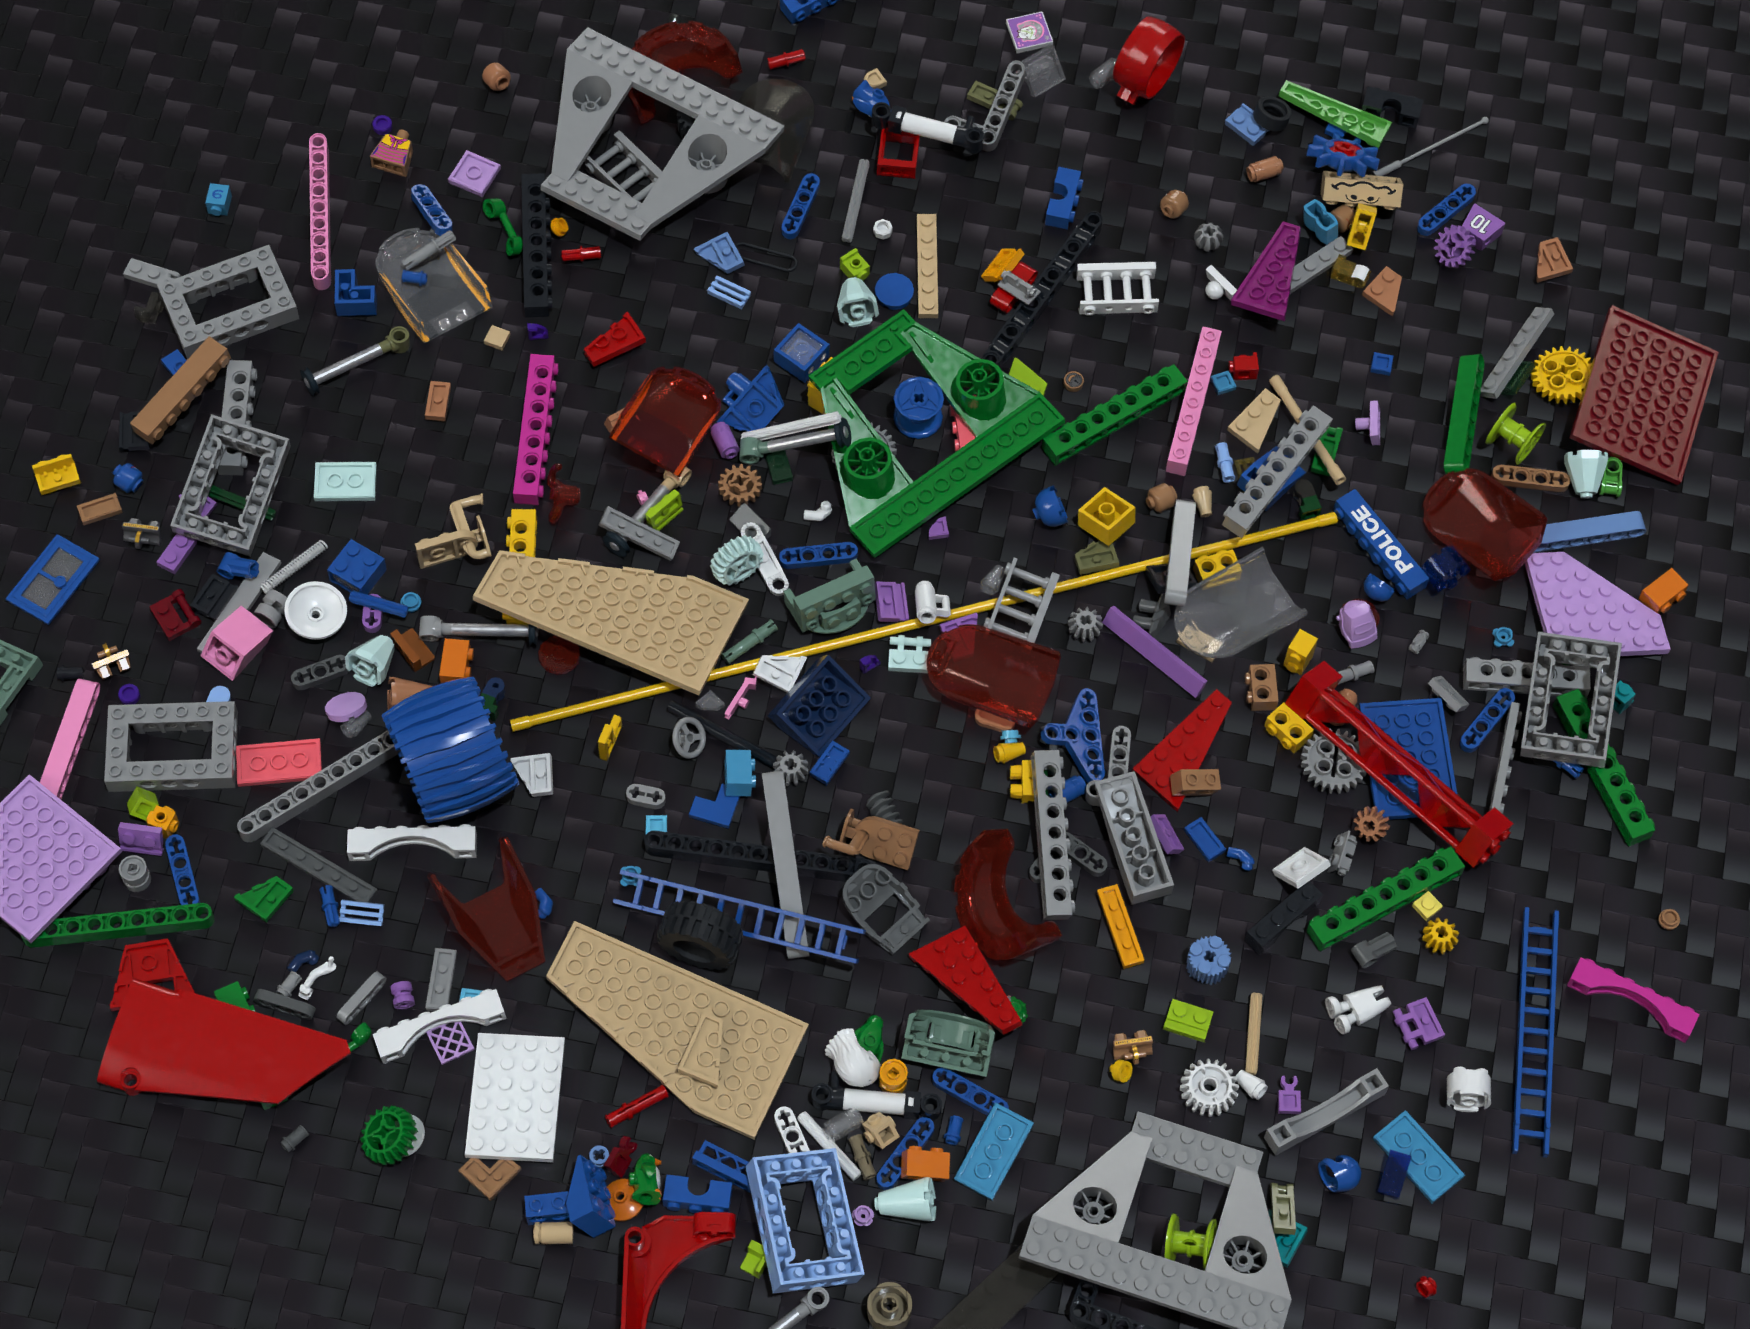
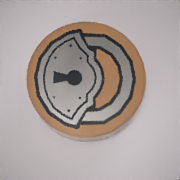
(1073, 381)

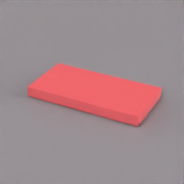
(278, 762)

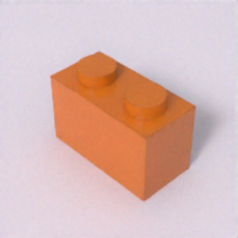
(1664, 591)
(455, 660)
(922, 1163)

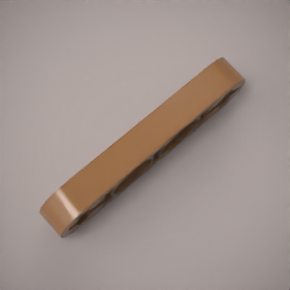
(1531, 474)

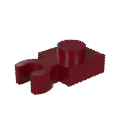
(619, 1157)

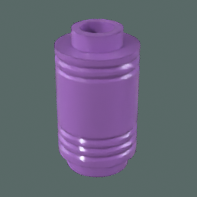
(724, 440)

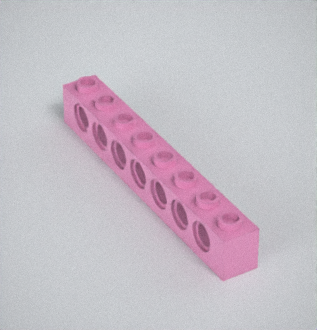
(1193, 401)

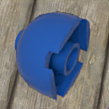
(1050, 508)

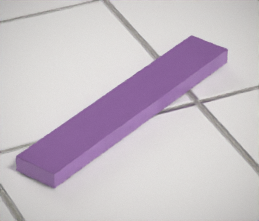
(1154, 651)

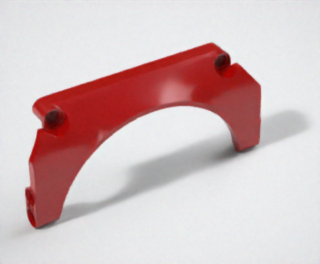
(660, 1251)

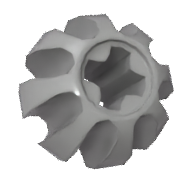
(1208, 236)

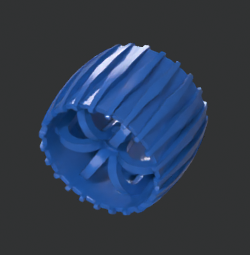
(450, 749)

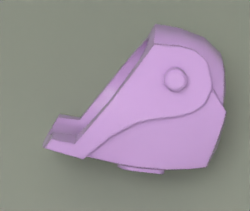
(1357, 623)

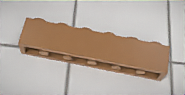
(180, 390)

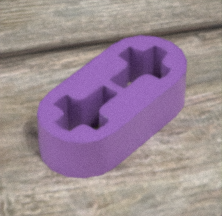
(366, 618)

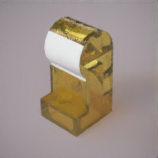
(1350, 272)

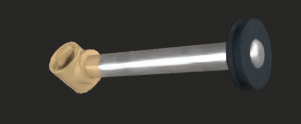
(618, 544)

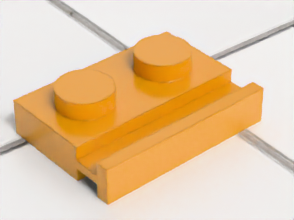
(1005, 260)

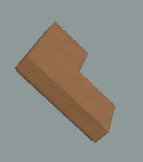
(490, 1180)

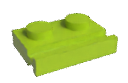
(664, 511)
(1188, 1020)

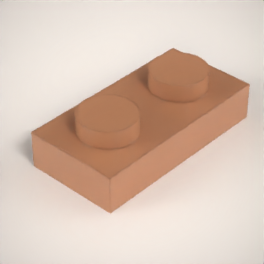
(438, 401)

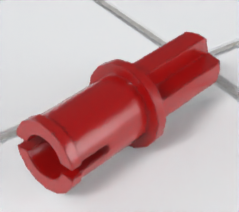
(786, 59)
(581, 254)

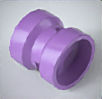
(402, 995)

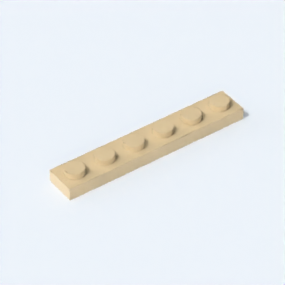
(927, 266)

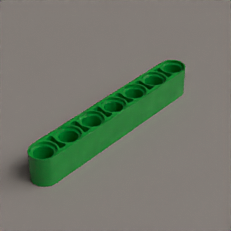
(1464, 413)

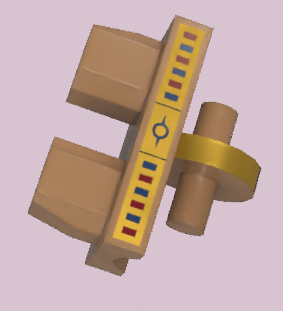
(120, 658)
(1132, 1048)

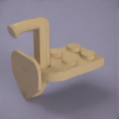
(458, 543)

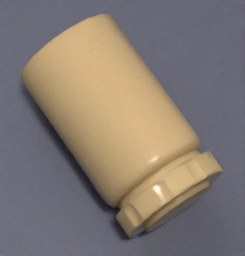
(553, 1233)

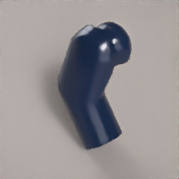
(300, 958)

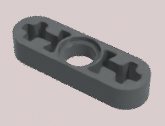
(337, 672)
(284, 1004)

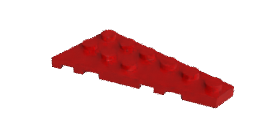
(1183, 748)
(966, 974)

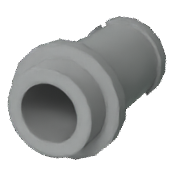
(289, 984)

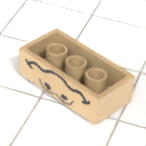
(1367, 190)

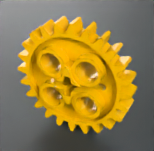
(1561, 374)

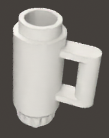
(926, 603)

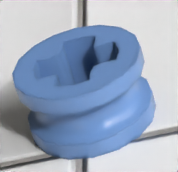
(598, 1149)

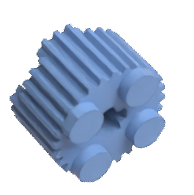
(1211, 949)

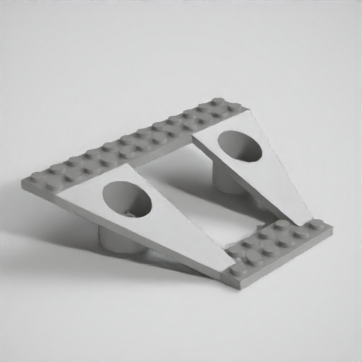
(715, 147)
(1093, 1251)

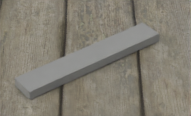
(247, 592)

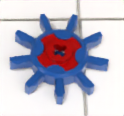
(1343, 154)

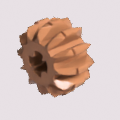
(1379, 827)

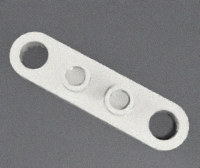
(769, 567)

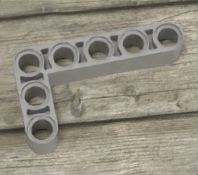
(995, 112)

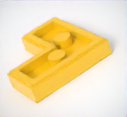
(608, 737)

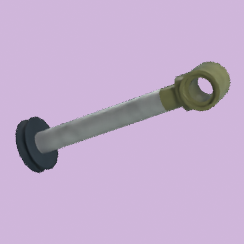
(389, 344)

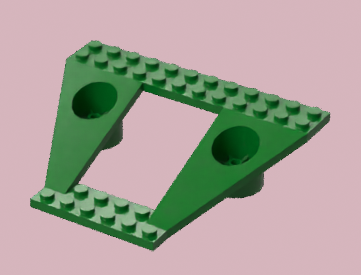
(1005, 424)

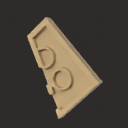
(1255, 420)

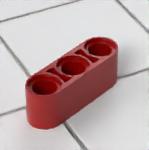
(1003, 299)

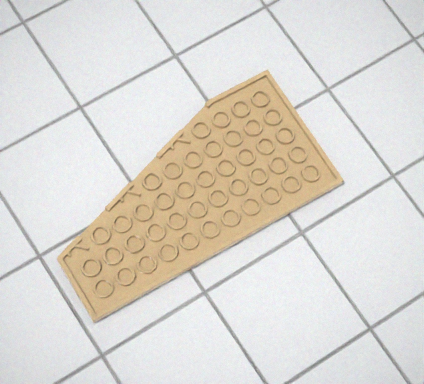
(628, 614)

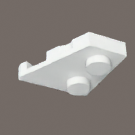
(779, 670)
(536, 773)

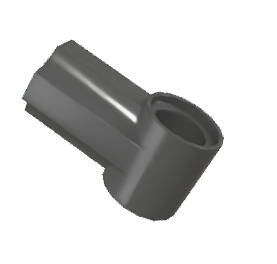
(1369, 951)

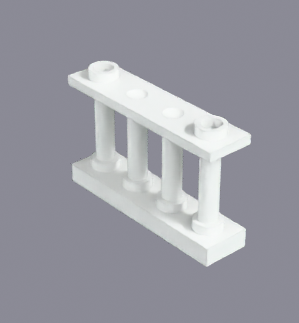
(1117, 271)

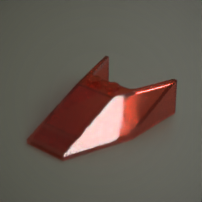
(501, 922)

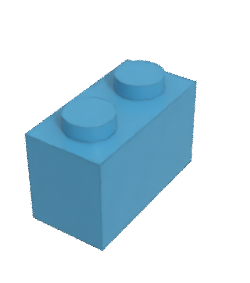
(738, 773)

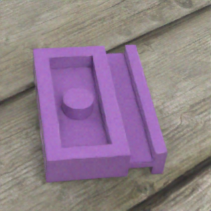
(891, 602)
(141, 839)

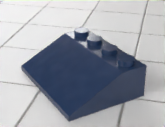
(819, 705)

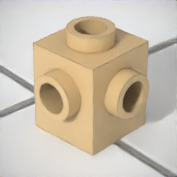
(880, 1130)

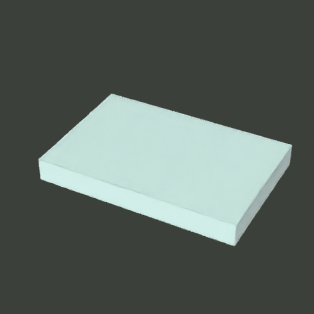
(345, 481)

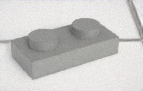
(1443, 689)

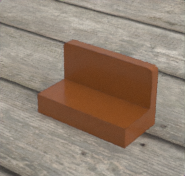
(412, 649)

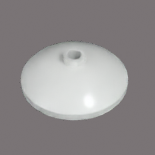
(315, 599)

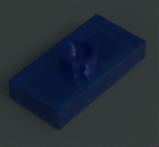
(1394, 1174)

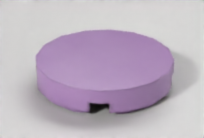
(345, 706)

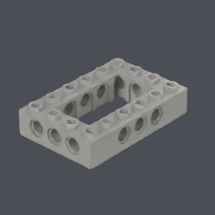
(222, 276)
(219, 434)
(1580, 652)
(171, 774)

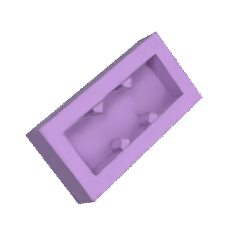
(1371, 423)

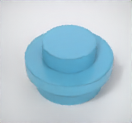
(1010, 736)

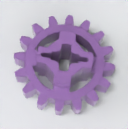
(1461, 250)

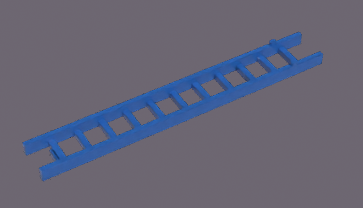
(842, 940)
(1535, 1031)

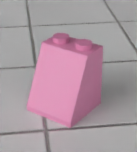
(236, 642)

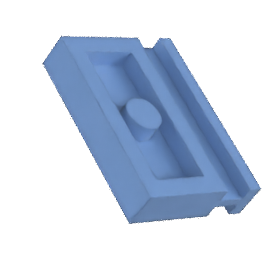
(1243, 124)

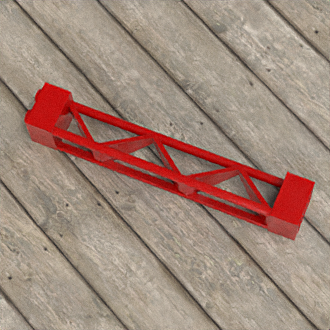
(1439, 807)

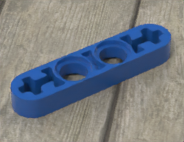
(798, 205)
(434, 209)
(1447, 210)
(817, 551)
(1485, 718)
(181, 873)
(968, 1096)
(884, 1171)

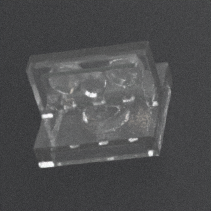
(1042, 70)

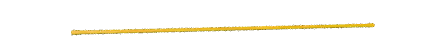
(529, 721)

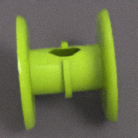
(1515, 433)
(1189, 1242)

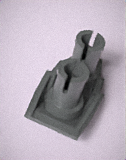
(1161, 615)

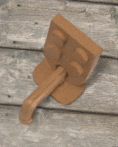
(877, 840)

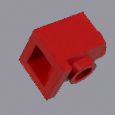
(1244, 367)

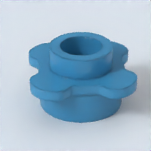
(1507, 633)
(625, 881)

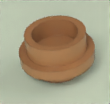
(1669, 919)

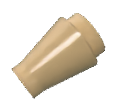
(1203, 500)

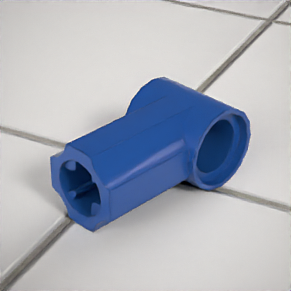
(235, 566)

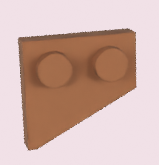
(1552, 260)
(1384, 290)

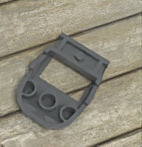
(868, 891)

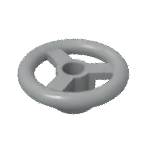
(683, 738)

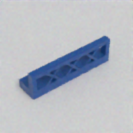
(719, 1169)

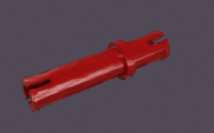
(636, 1106)

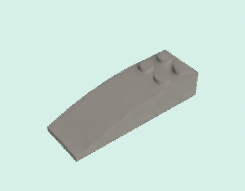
(1133, 838)

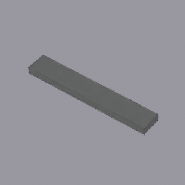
(318, 866)

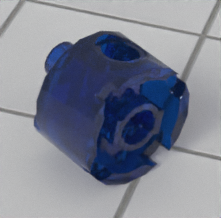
(1445, 568)

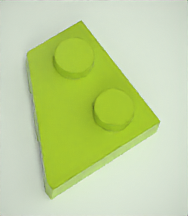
(1027, 376)

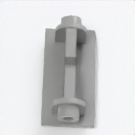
(1018, 287)
(1344, 845)

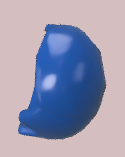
(1377, 589)

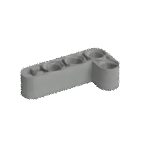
(1116, 766)

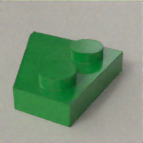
(265, 898)

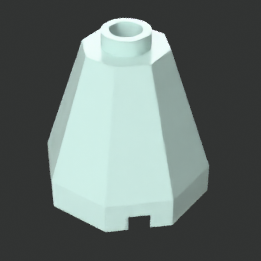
(856, 303)
(1586, 471)
(371, 660)

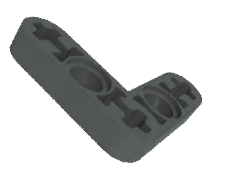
(1075, 844)

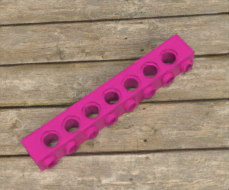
(530, 492)

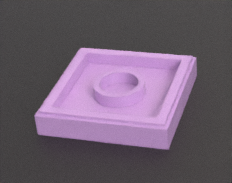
(474, 173)

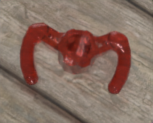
(560, 493)

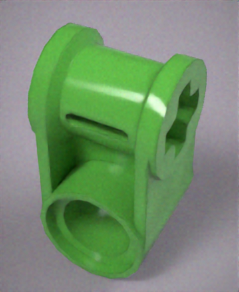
(1612, 480)

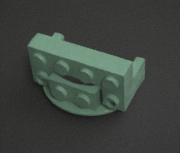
(847, 588)
(952, 1031)

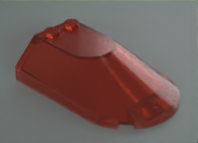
(1483, 522)
(993, 672)

